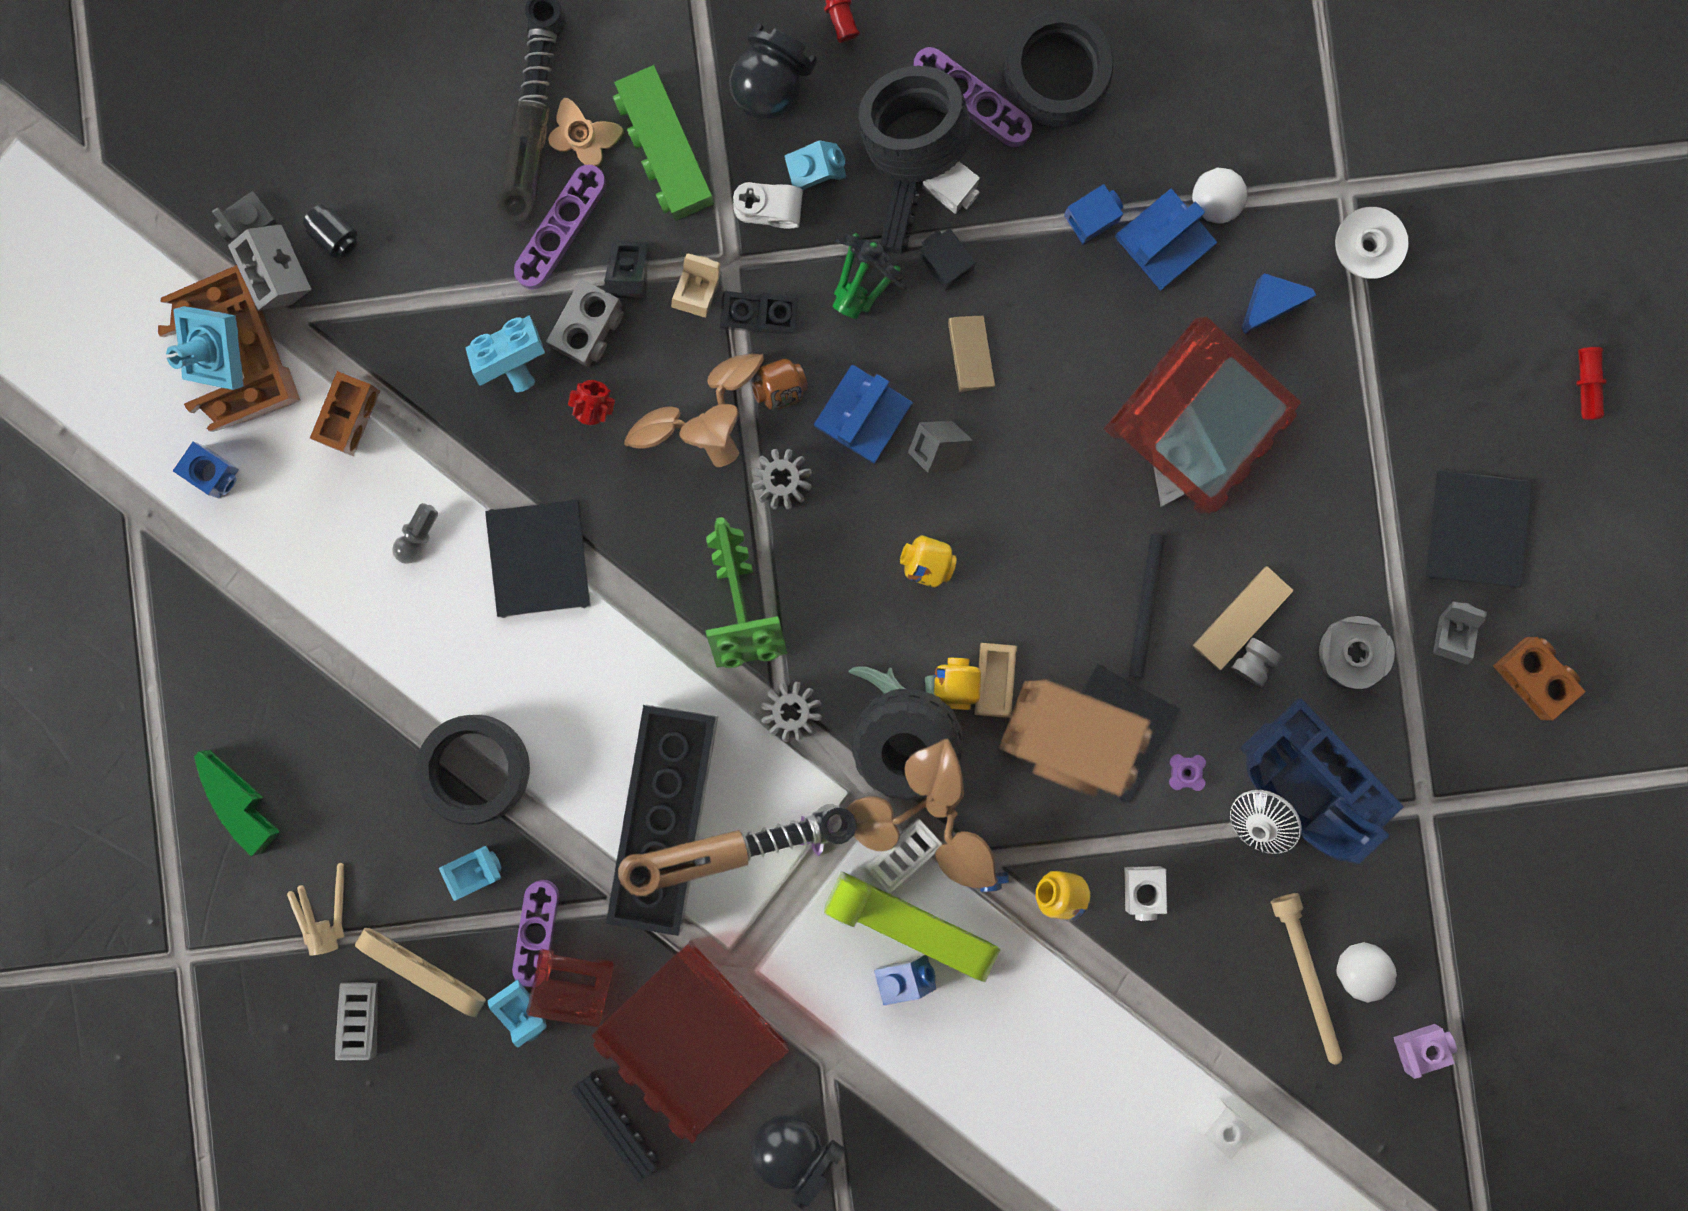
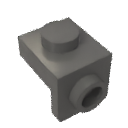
(1458, 632)

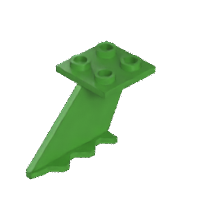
(745, 640)

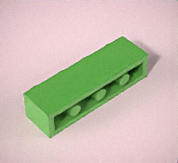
(663, 142)

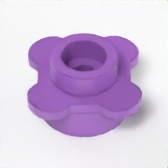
(1178, 777)

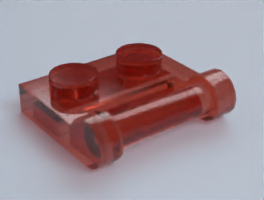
(569, 1000)

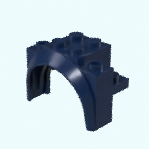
(1318, 780)

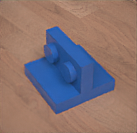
(1166, 238)
(863, 413)

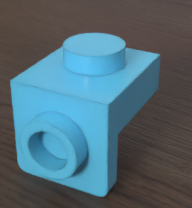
(815, 164)
(471, 872)
(511, 1008)

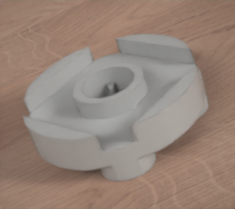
(1372, 638)

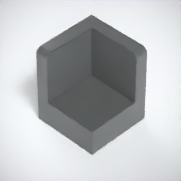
(940, 446)

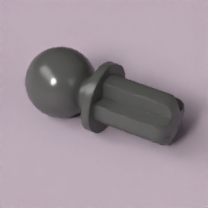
(408, 547)

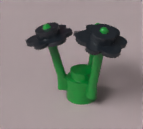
(851, 295)

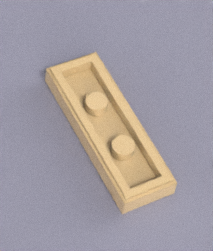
(1242, 618)

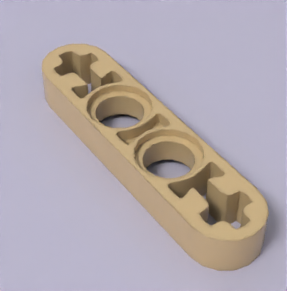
(420, 972)

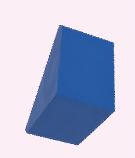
(1272, 299)

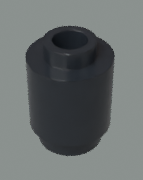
(330, 231)

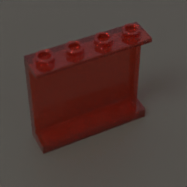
(689, 1042)

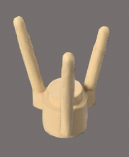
(319, 935)

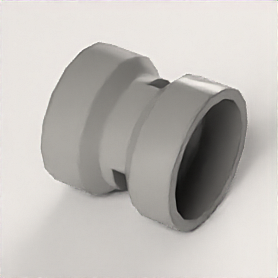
(1256, 662)

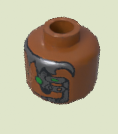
(779, 384)

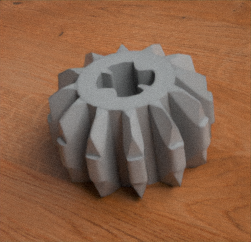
(782, 467)
(790, 699)

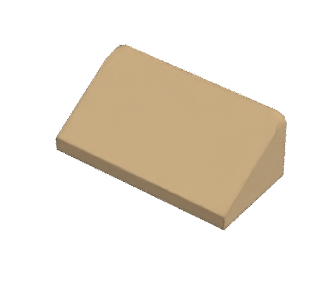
(971, 353)

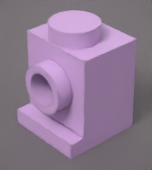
(1413, 1048)

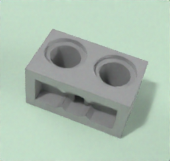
(576, 320)

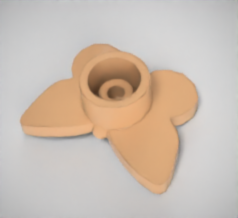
(582, 135)

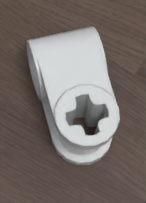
(772, 204)

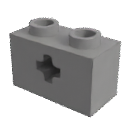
(269, 267)

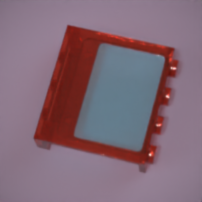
(1204, 414)

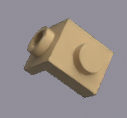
(696, 285)

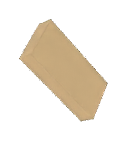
(997, 680)

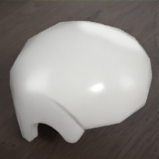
(1220, 195)
(1366, 972)

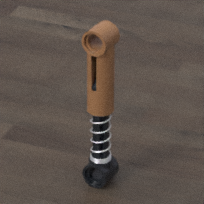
(731, 850)

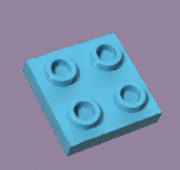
(207, 348)
(506, 353)

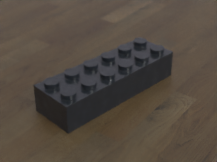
(662, 811)

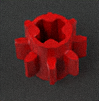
(591, 402)

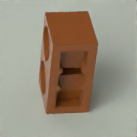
(345, 413)
(1534, 685)

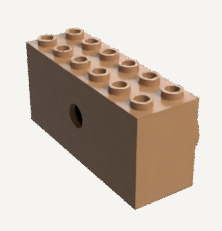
(1075, 738)

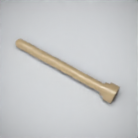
(1289, 909)

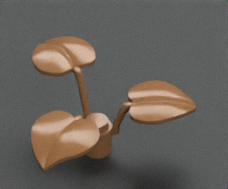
(711, 428)
(938, 775)

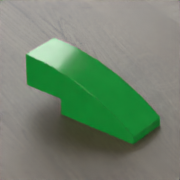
(235, 804)

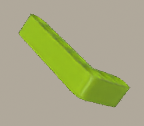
(863, 903)

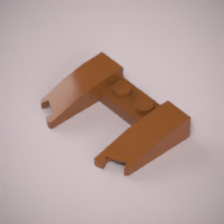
(265, 381)

